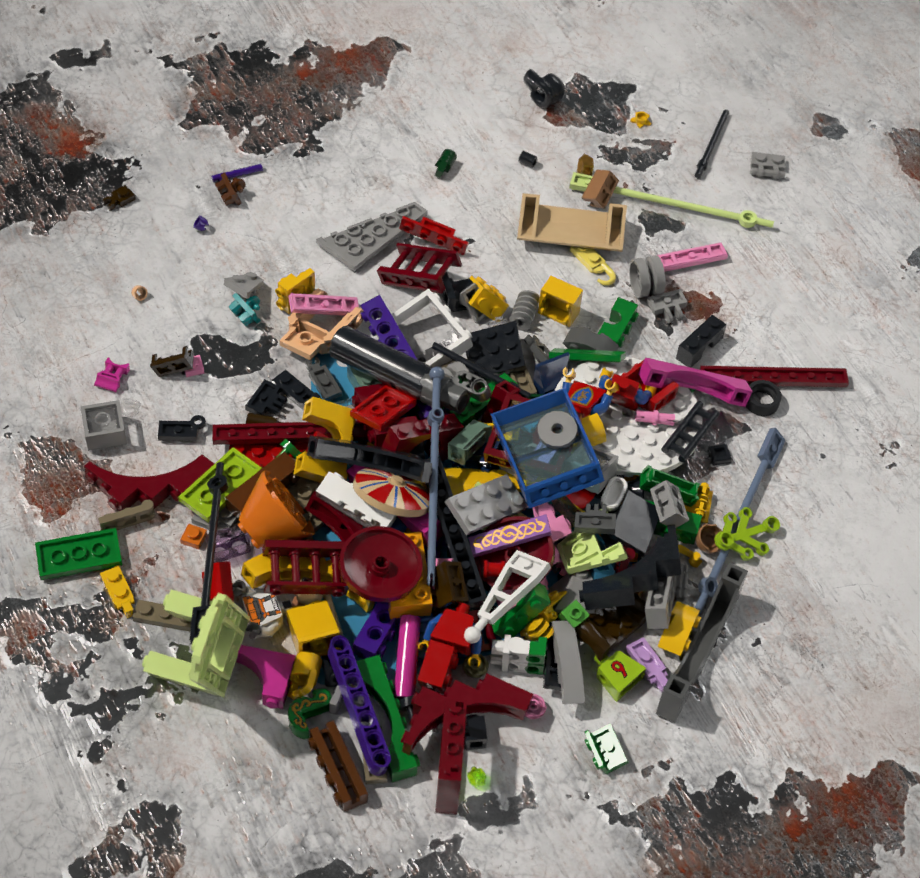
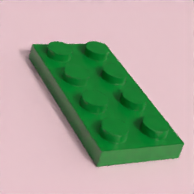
(78, 554)

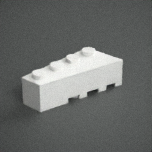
(342, 496)

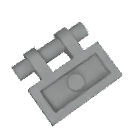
(767, 165)

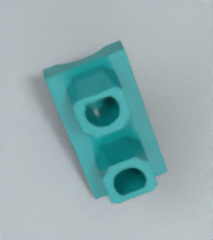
(248, 306)

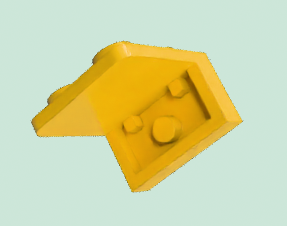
(488, 299)

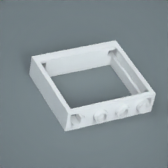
(409, 309)

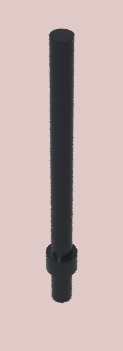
(703, 163)
(476, 368)

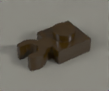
(119, 196)

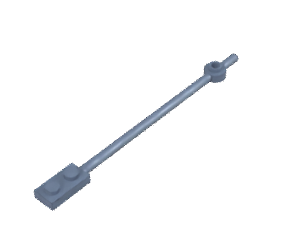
(768, 456)

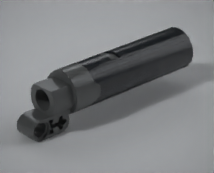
(404, 372)

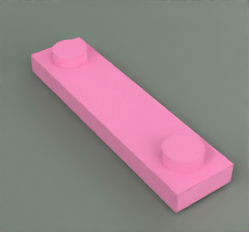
(693, 256)
(322, 304)

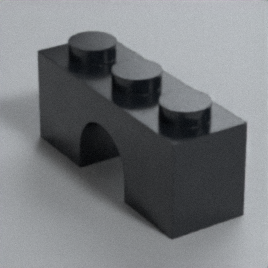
(707, 334)

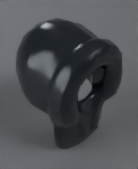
(551, 88)

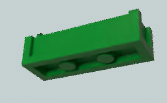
(652, 477)

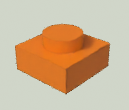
(193, 536)

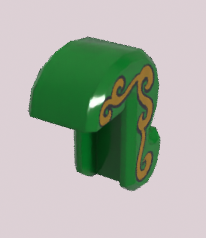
(305, 708)

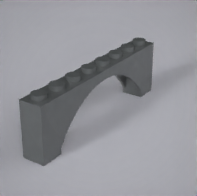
(684, 678)

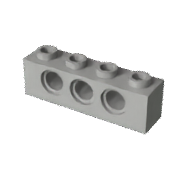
(660, 603)

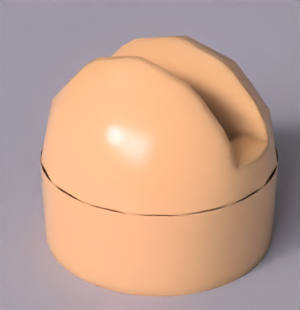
(142, 290)

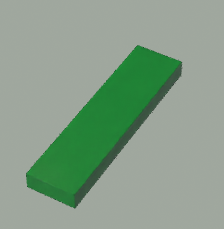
(590, 355)

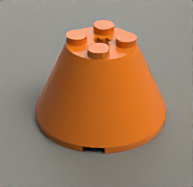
(273, 513)

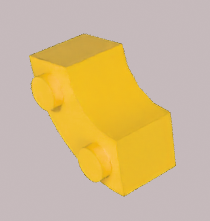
(681, 624)

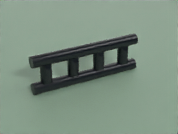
(693, 441)

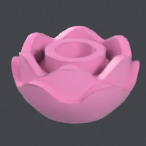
(539, 710)

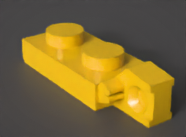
(118, 590)

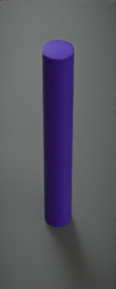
(238, 172)

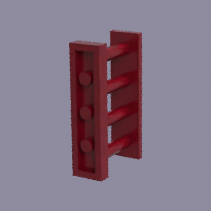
(419, 280)
(299, 548)

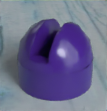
(200, 223)

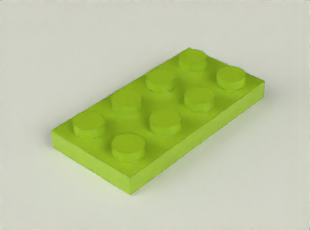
(236, 470)

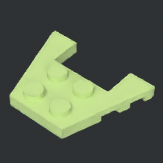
(583, 552)

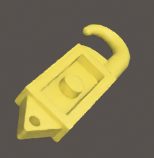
(593, 262)

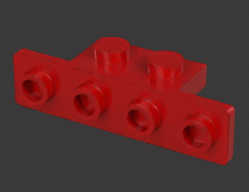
(435, 233)

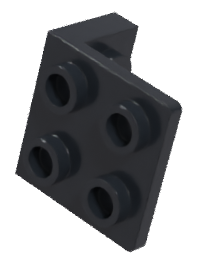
(452, 292)

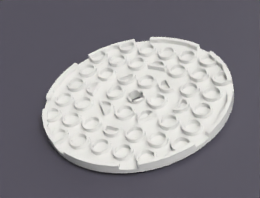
(633, 441)

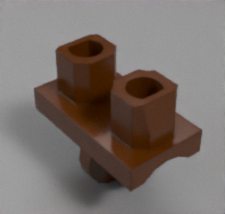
(233, 187)

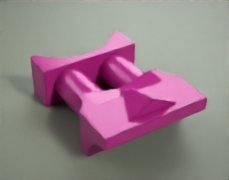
(108, 380)

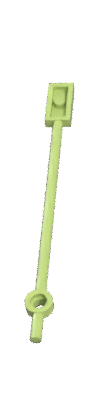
(746, 218)

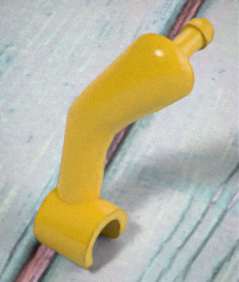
(693, 557)

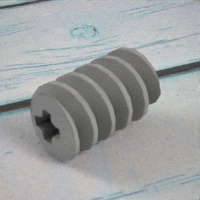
(525, 309)

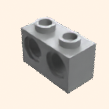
(669, 504)

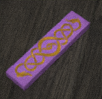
(510, 535)

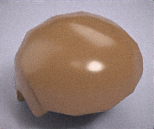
(705, 538)

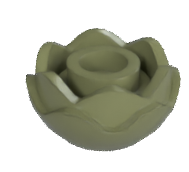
(475, 672)

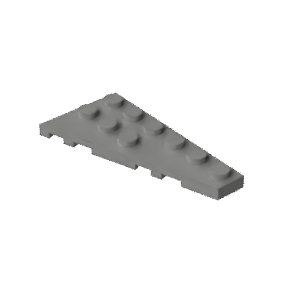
(369, 237)

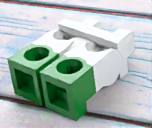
(519, 654)

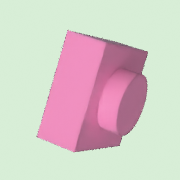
(197, 367)

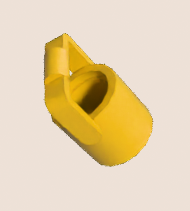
(304, 674)

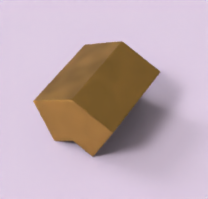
(585, 165)

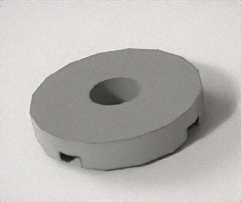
(553, 420)

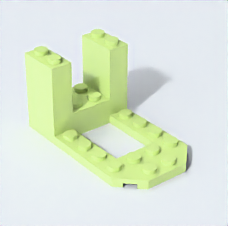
(213, 650)

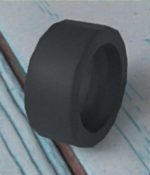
(768, 388)

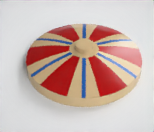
(391, 492)

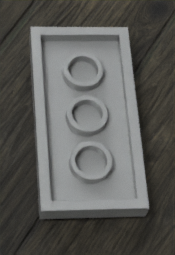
(486, 504)

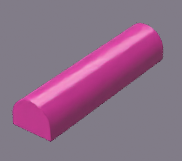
(407, 656)

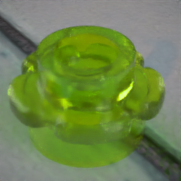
(476, 777)

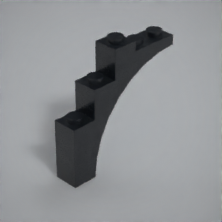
(370, 456)

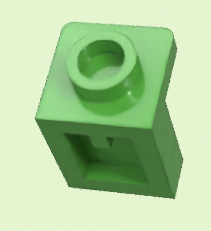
(573, 614)

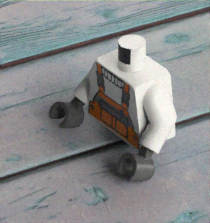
(263, 610)

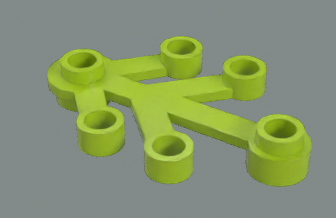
(744, 534)

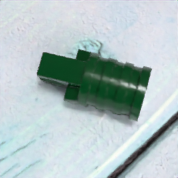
(445, 162)

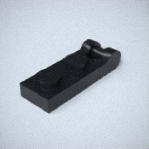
(294, 388)

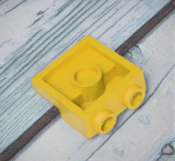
(302, 284)

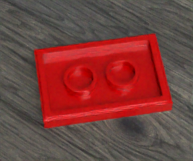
(383, 408)

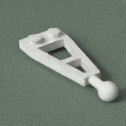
(521, 564)

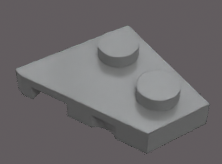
(244, 283)

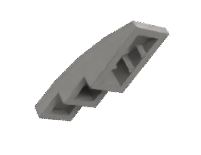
(568, 663)

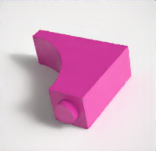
(272, 670)

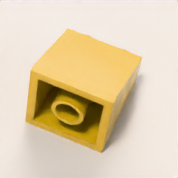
(312, 627)

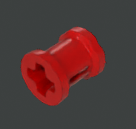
(492, 569)

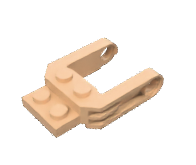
(310, 339)

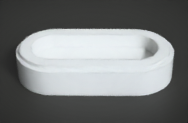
(614, 493)

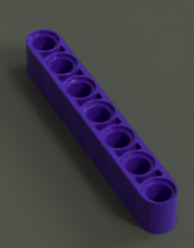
(359, 714)

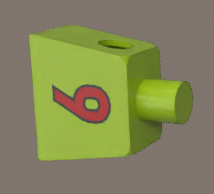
(619, 674)

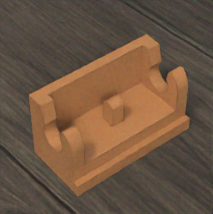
(600, 188)

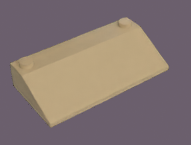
(572, 225)

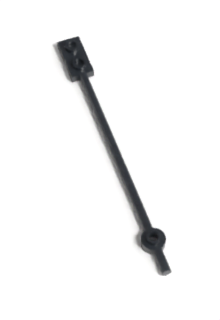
(217, 486)

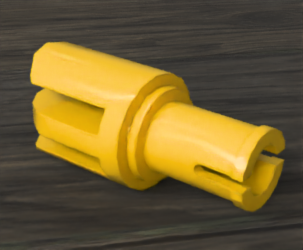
(537, 629)

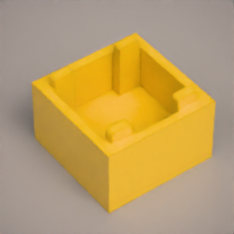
(560, 301)

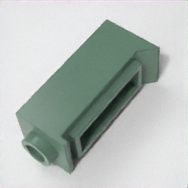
(468, 441)

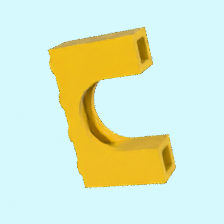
(339, 424)

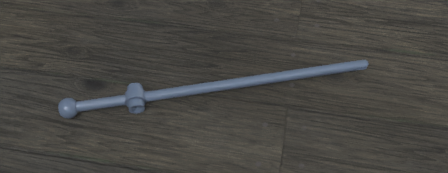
(434, 419)

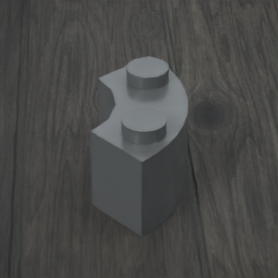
(584, 339)

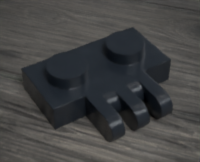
(266, 399)

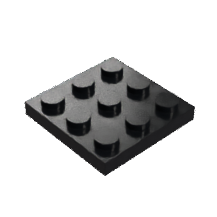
(497, 349)

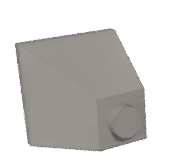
(572, 584)

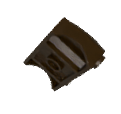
(611, 626)

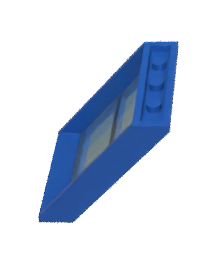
(540, 470)

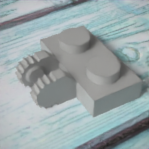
(666, 303)

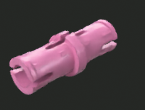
(654, 417)

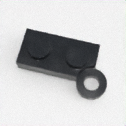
(180, 429)

